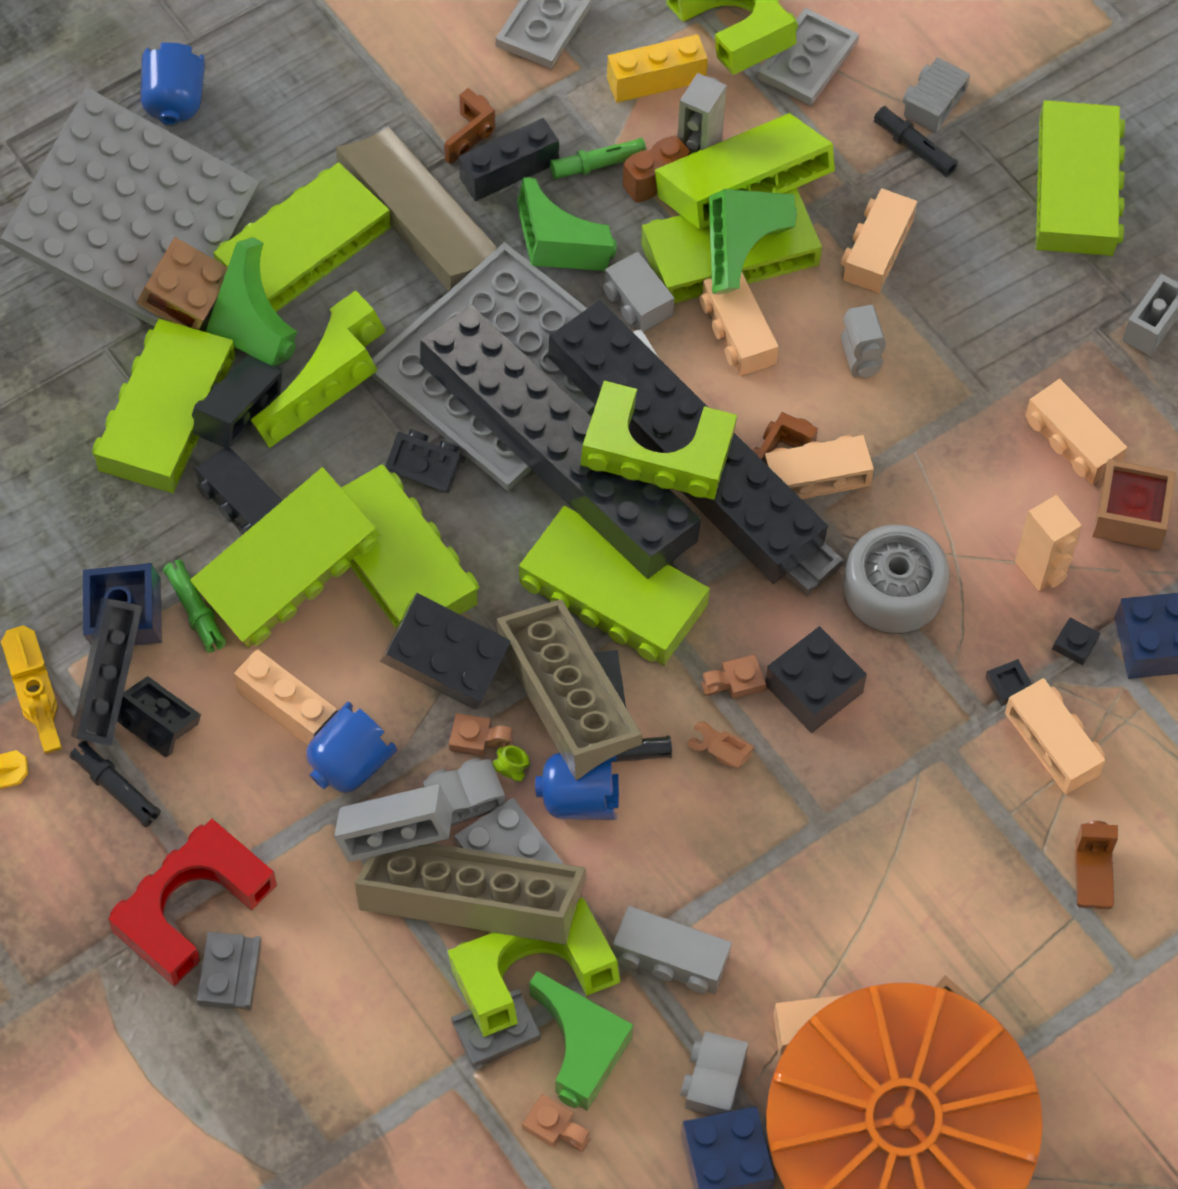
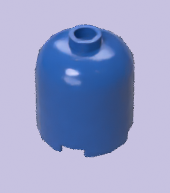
(172, 82)
(347, 750)
(586, 799)

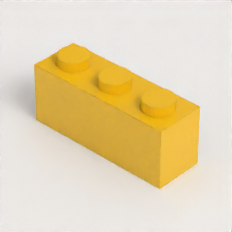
(656, 68)

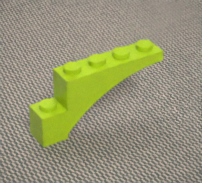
(331, 372)

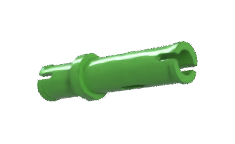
(584, 161)
(200, 616)

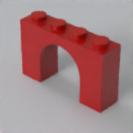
(207, 855)

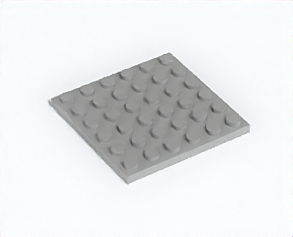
(118, 198)
(526, 311)

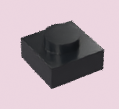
(1076, 641)
(1007, 680)

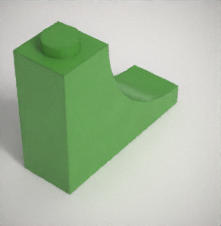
(737, 223)
(560, 238)
(245, 312)
(591, 1039)

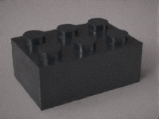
(445, 651)

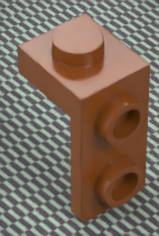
(481, 126)
(786, 430)
(1095, 864)

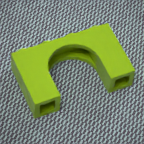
(751, 40)
(690, 470)
(484, 961)

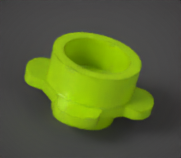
(511, 762)

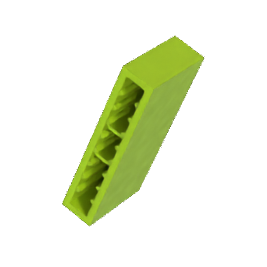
(763, 159)
(1080, 178)
(312, 233)
(682, 252)
(153, 424)
(408, 551)
(286, 558)
(608, 592)

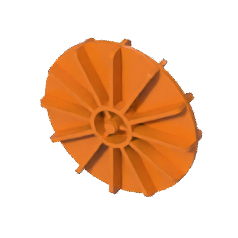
(903, 1096)

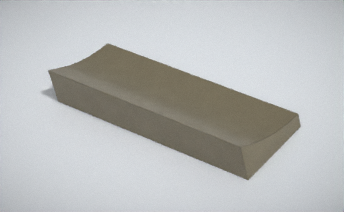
(418, 206)
(568, 686)
(473, 890)

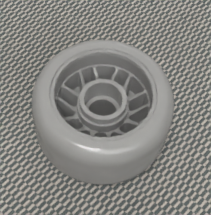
(896, 578)

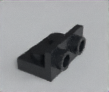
(424, 461)
(156, 715)

